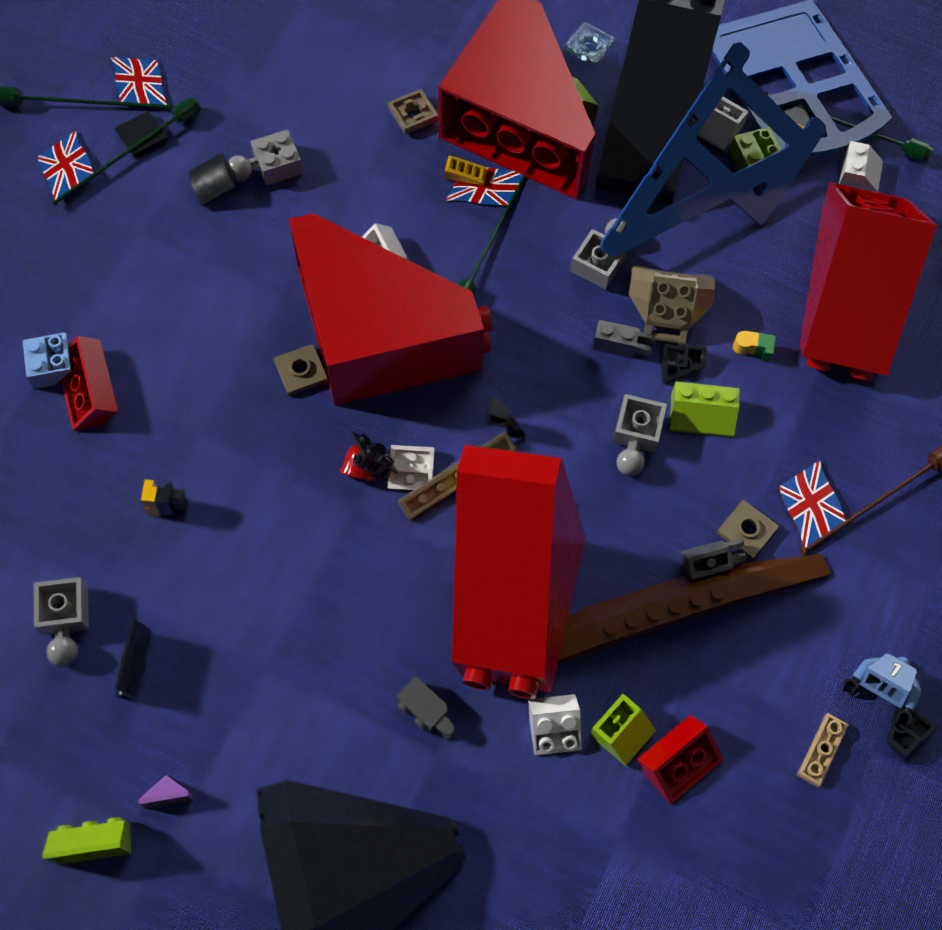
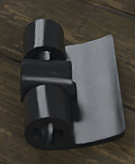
(133, 661)

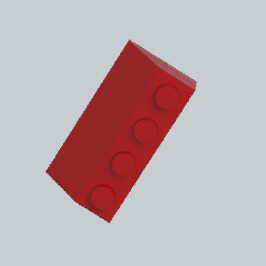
(88, 385)

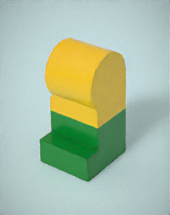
(755, 344)

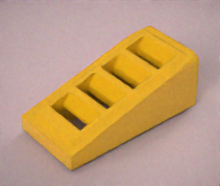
(460, 164)

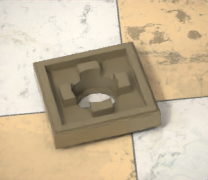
(417, 102)
(299, 382)
(753, 543)

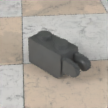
(621, 339)
(711, 558)
(425, 708)

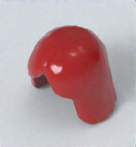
(350, 469)

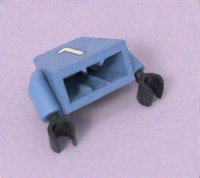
(890, 679)

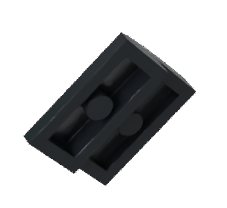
(212, 180)

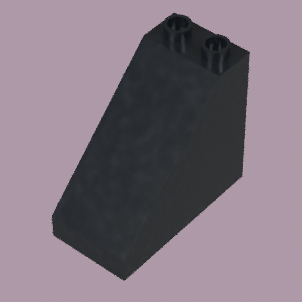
(656, 89)

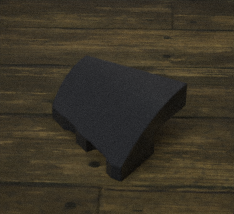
(681, 360)
(499, 416)
(909, 739)

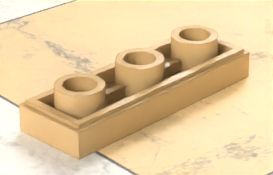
(816, 761)

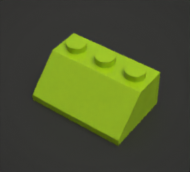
(704, 409)
(88, 841)

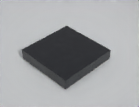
(137, 129)

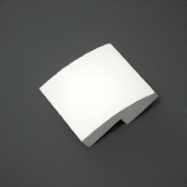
(413, 464)

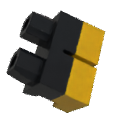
(163, 501)

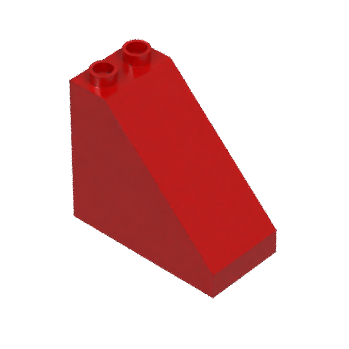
(517, 100)
(863, 279)
(382, 316)
(513, 568)

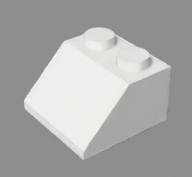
(861, 167)
(386, 238)

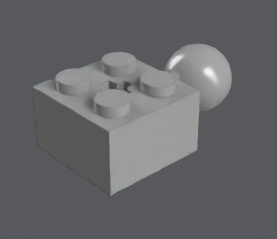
(274, 157)
(594, 263)
(638, 429)
(60, 619)

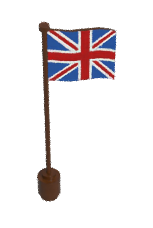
(816, 507)

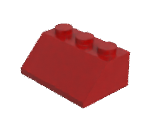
(681, 758)

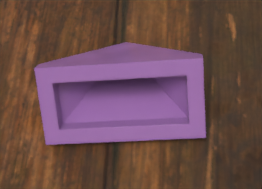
(163, 793)

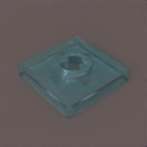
(589, 34)

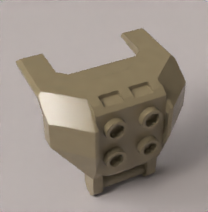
(670, 300)

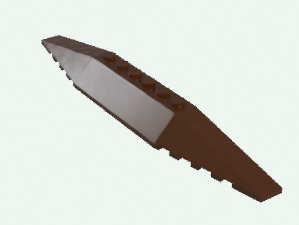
(680, 600)

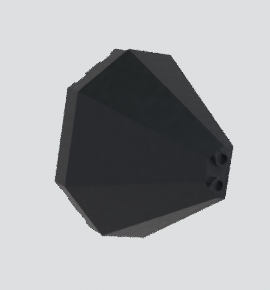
(351, 857)

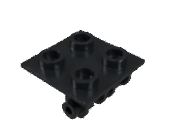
(373, 457)

